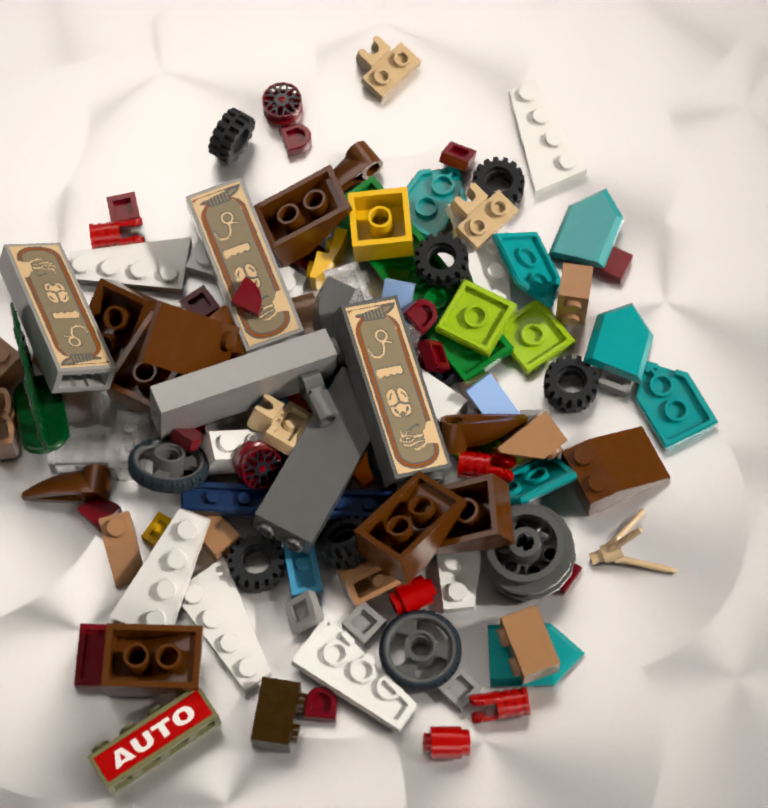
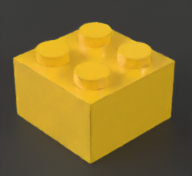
(380, 224)

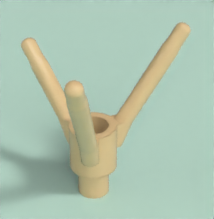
(612, 552)

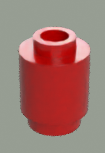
(413, 596)
(446, 742)

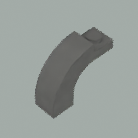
(329, 298)

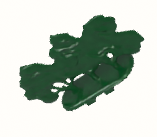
(39, 413)

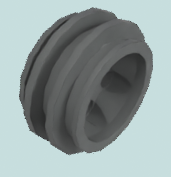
(527, 522)

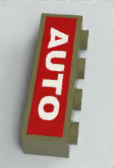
(154, 739)

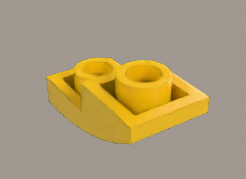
(329, 259)

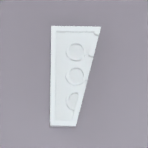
(485, 264)
(141, 266)
(342, 667)

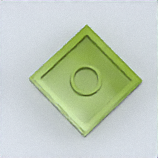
(476, 318)
(536, 337)

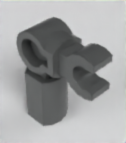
(317, 398)

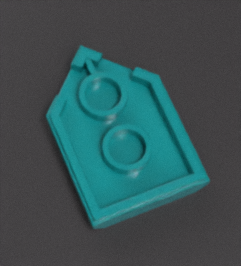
(430, 194)
(588, 230)
(529, 265)
(620, 343)
(673, 405)
(539, 479)
(500, 670)

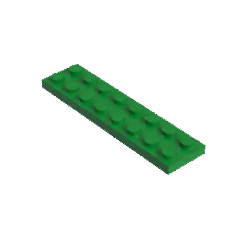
(462, 359)

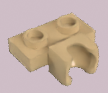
(386, 68)
(482, 216)
(278, 424)

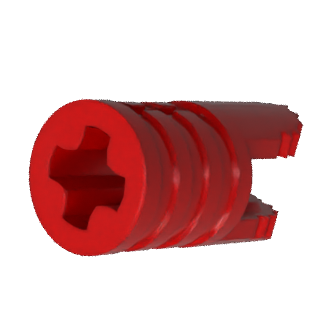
(109, 233)
(476, 464)
(507, 704)

